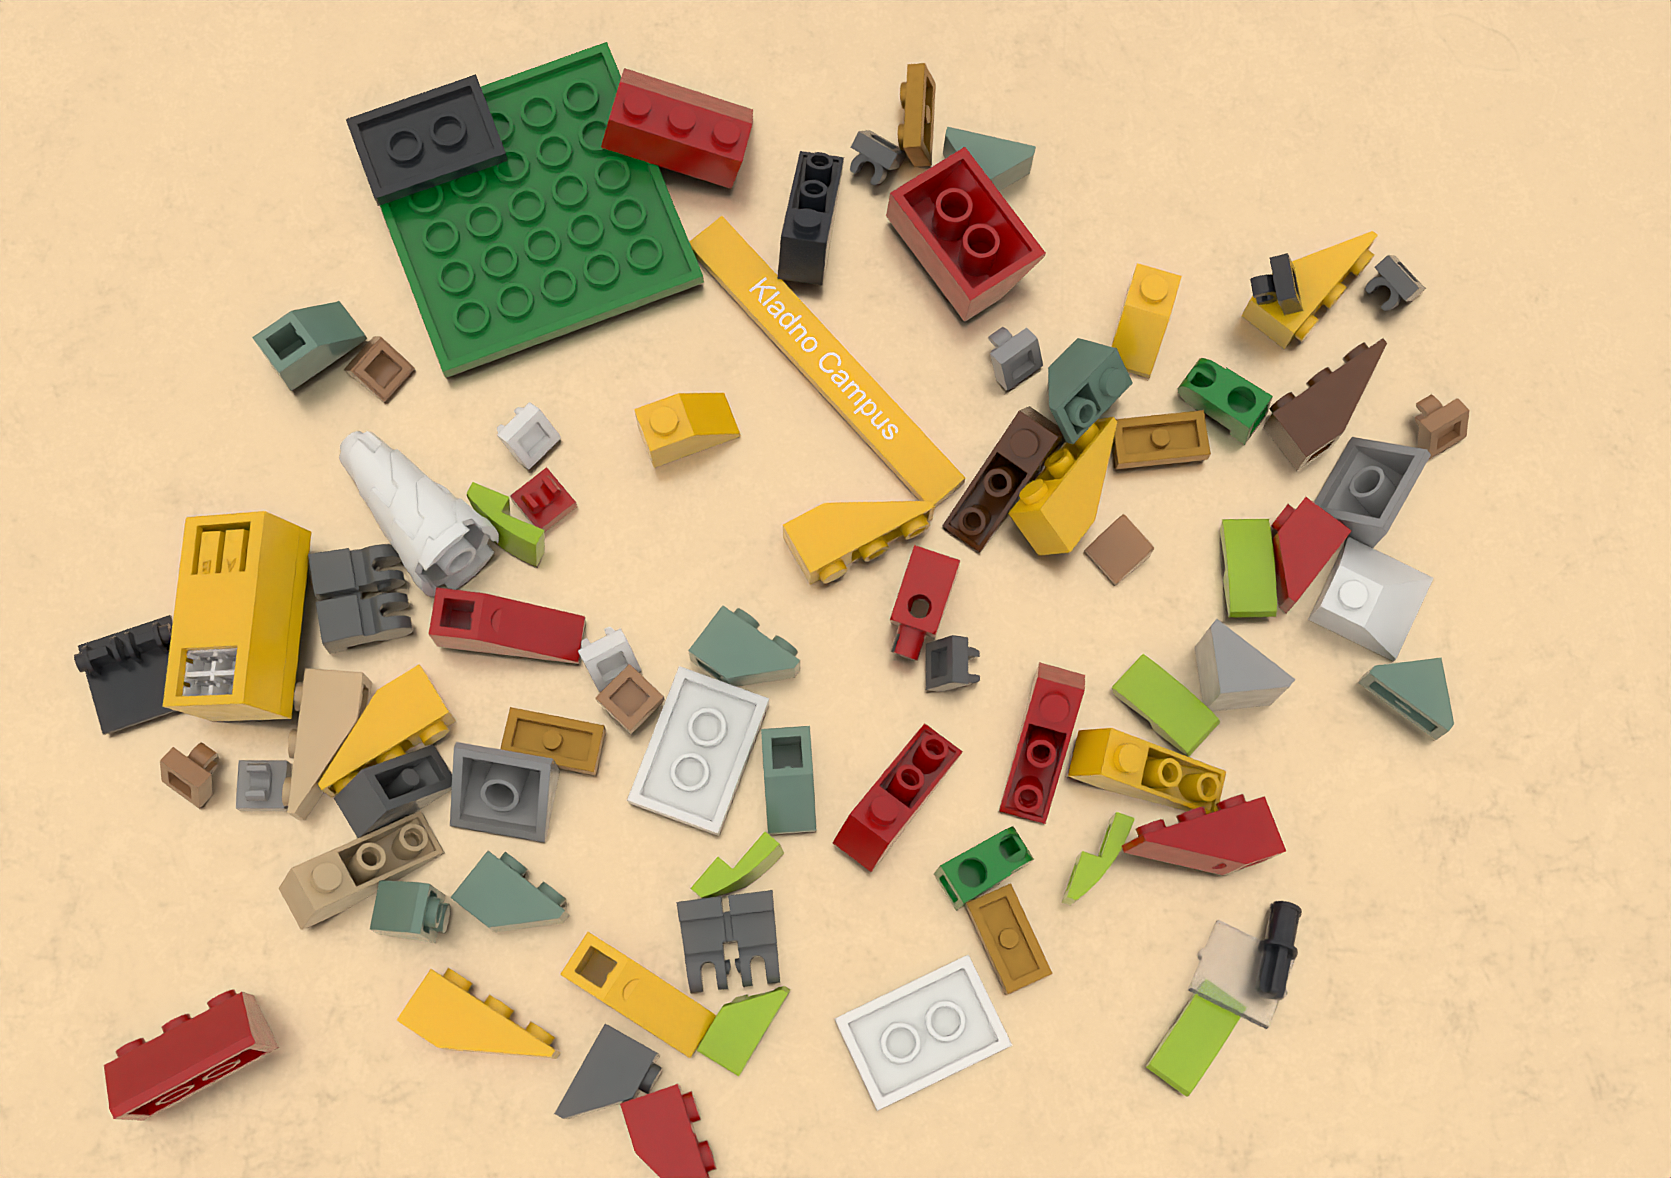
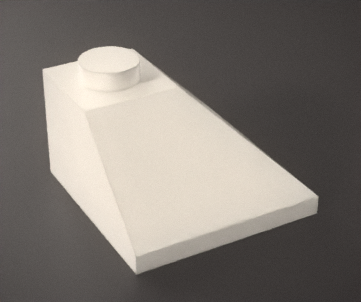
(1371, 598)

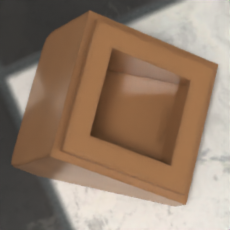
(379, 368)
(1119, 549)

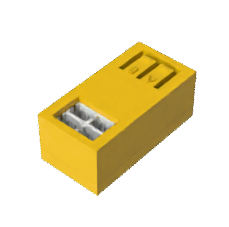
(237, 617)

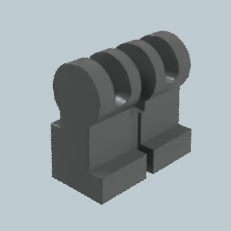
(338, 585)
(708, 927)

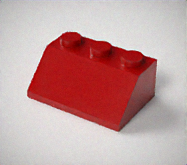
(678, 128)
(963, 233)
(187, 1056)

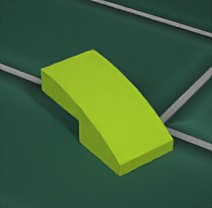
(1249, 568)
(1166, 704)
(1089, 867)
(1192, 1044)

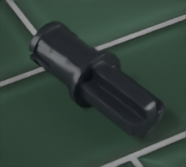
(1277, 949)

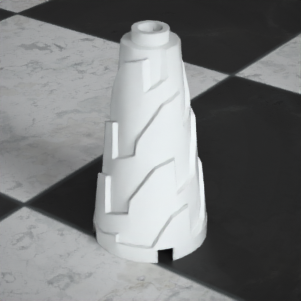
(424, 522)

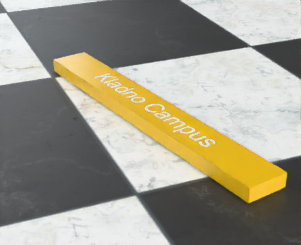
(826, 363)

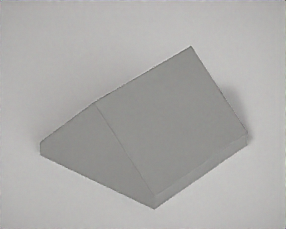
(1371, 486)
(1236, 672)
(502, 791)

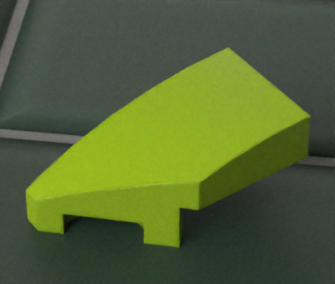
(515, 536)
(722, 879)
(740, 1028)

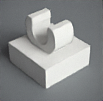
(528, 435)
(607, 657)

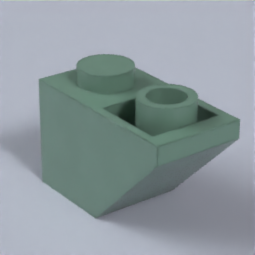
(308, 341)
(1084, 385)
(741, 654)
(788, 780)
(506, 900)
(409, 911)

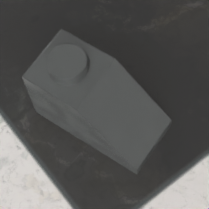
(394, 790)
(610, 1074)

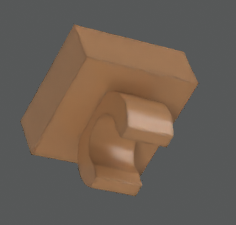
(1440, 424)
(630, 698)
(190, 774)

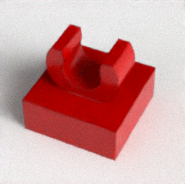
(543, 500)

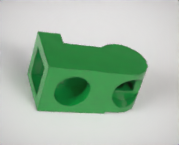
(1225, 398)
(983, 867)

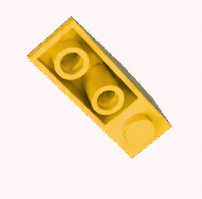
(1319, 283)
(1066, 494)
(845, 531)
(391, 724)
(1144, 770)
(638, 994)
(459, 1021)

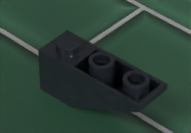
(810, 218)

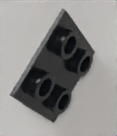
(128, 673)

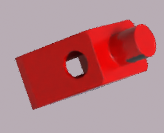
(929, 579)

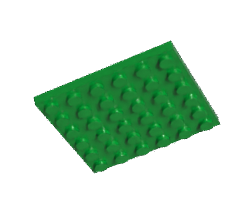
(548, 234)

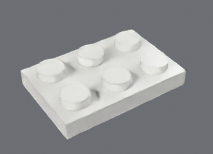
(698, 751)
(922, 1032)

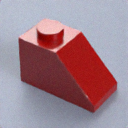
(1302, 548)

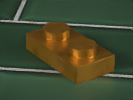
(918, 100)
(1161, 439)
(570, 742)
(1008, 939)

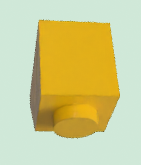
(1145, 318)
(685, 425)

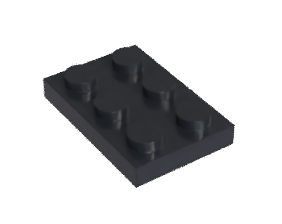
(426, 140)

